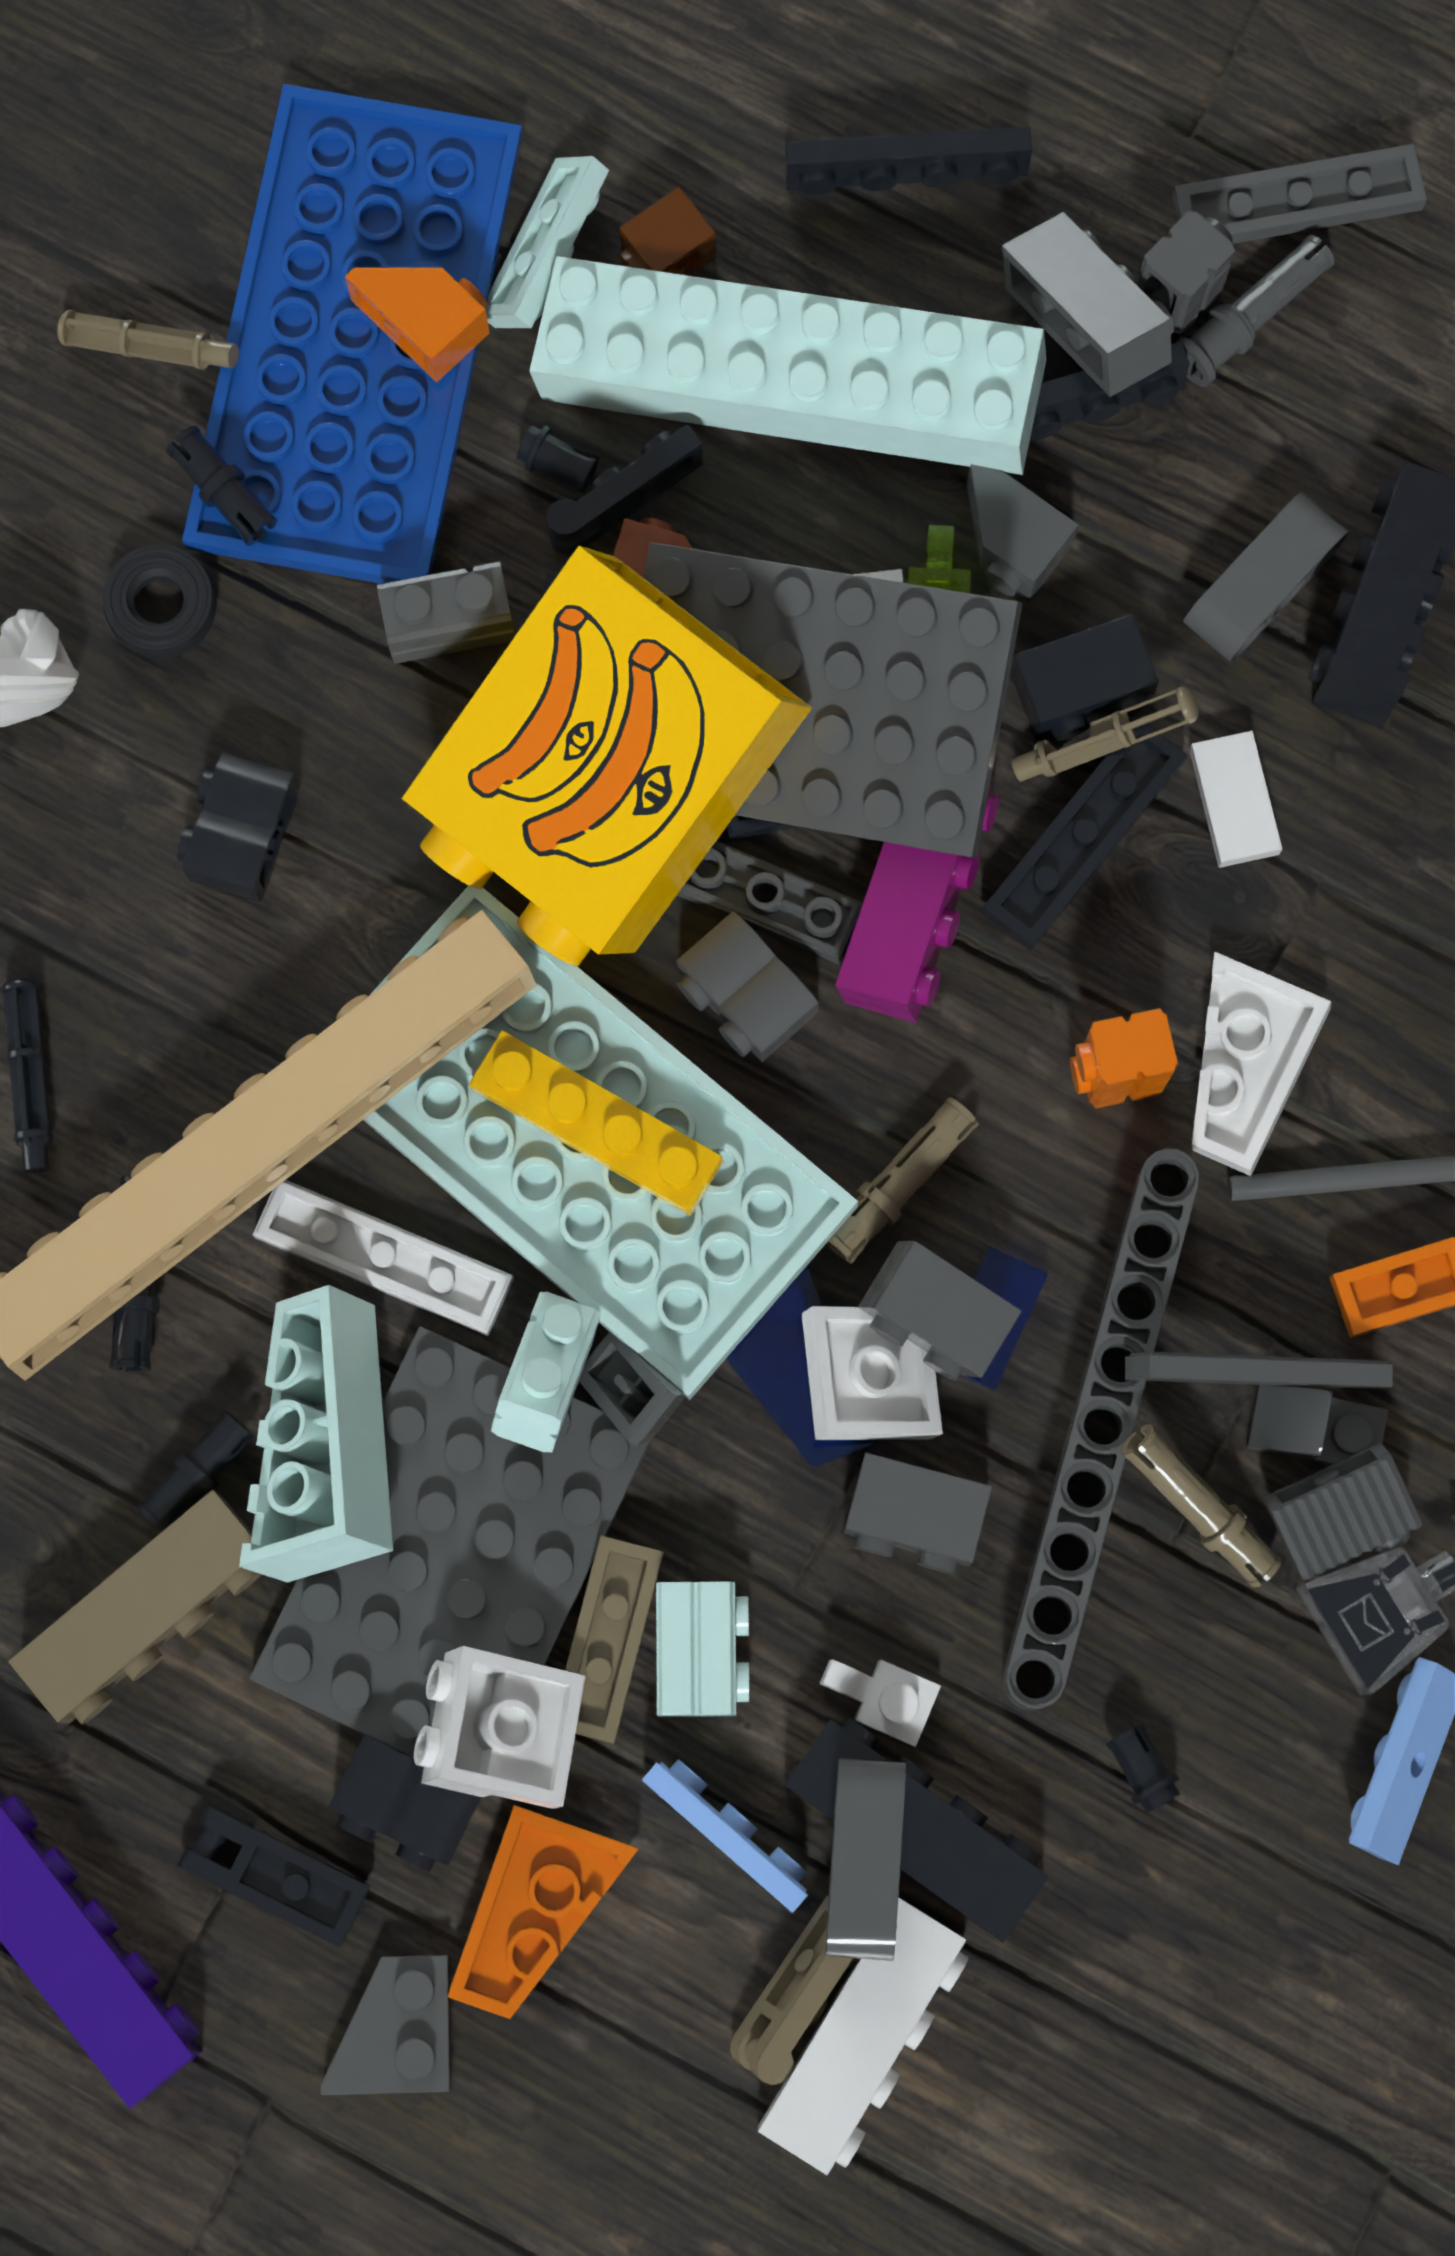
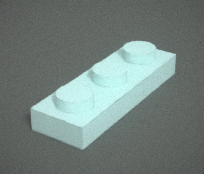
(547, 232)

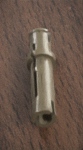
(884, 1197)
(1219, 1524)

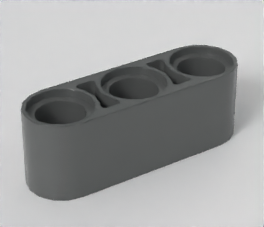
(1265, 577)
(866, 1859)

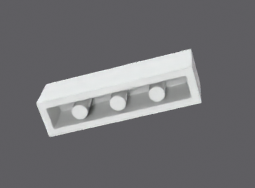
(859, 2040)

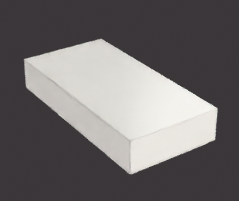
(1235, 799)

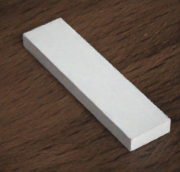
(383, 1256)

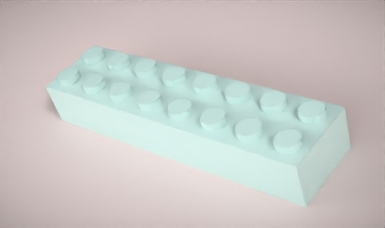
(789, 364)

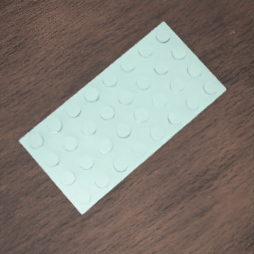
(661, 1279)

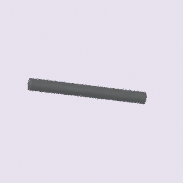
(1341, 1178)

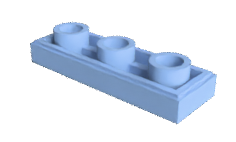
(1405, 1762)
(729, 1832)

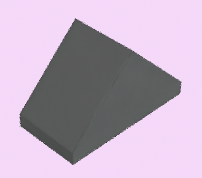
(629, 1390)

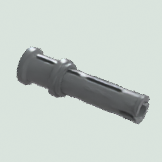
(1233, 326)

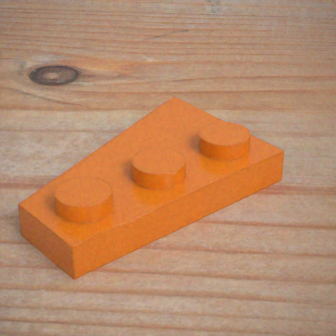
(532, 1906)

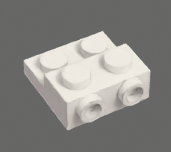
(500, 1727)

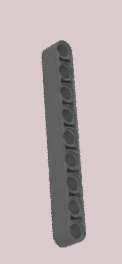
(1116, 1399)

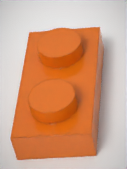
(1396, 1288)

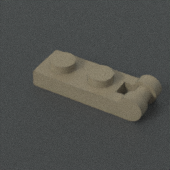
(789, 2004)

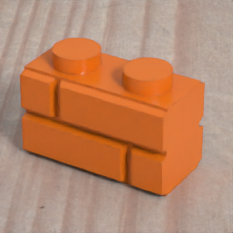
(1124, 1059)

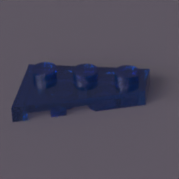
(776, 1372)

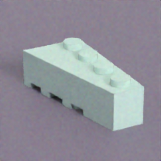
(322, 1440)

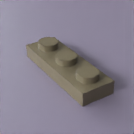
(611, 1632)

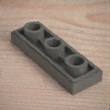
(800, 913)

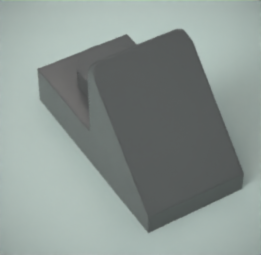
(1313, 1424)

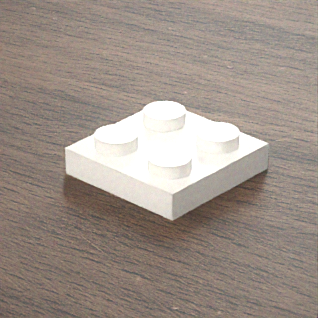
(866, 1383)

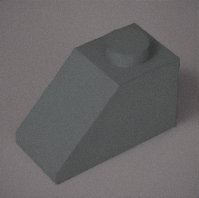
(1016, 532)

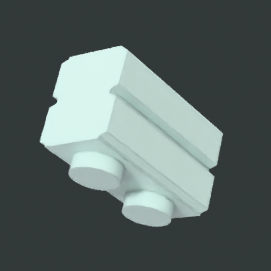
(545, 1372)
(698, 1649)

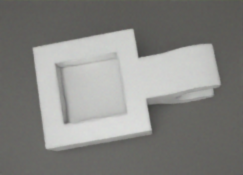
(890, 1699)

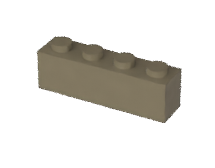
(137, 1611)

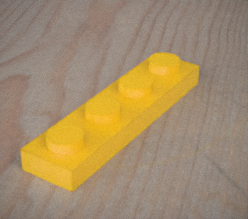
(596, 1123)

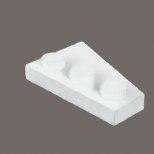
(1251, 1059)

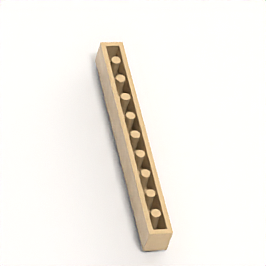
(256, 1140)

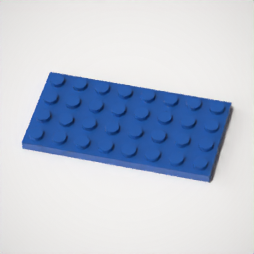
(322, 404)

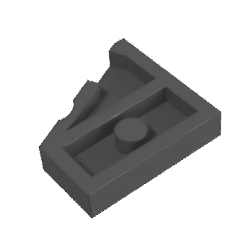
(398, 2031)

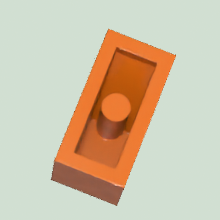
(422, 313)

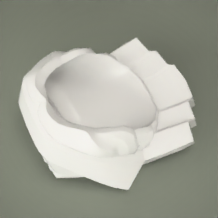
(32, 668)

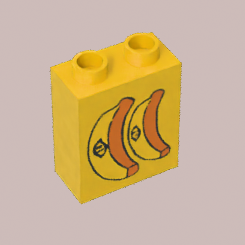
(601, 759)

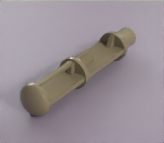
(145, 341)
(1105, 737)

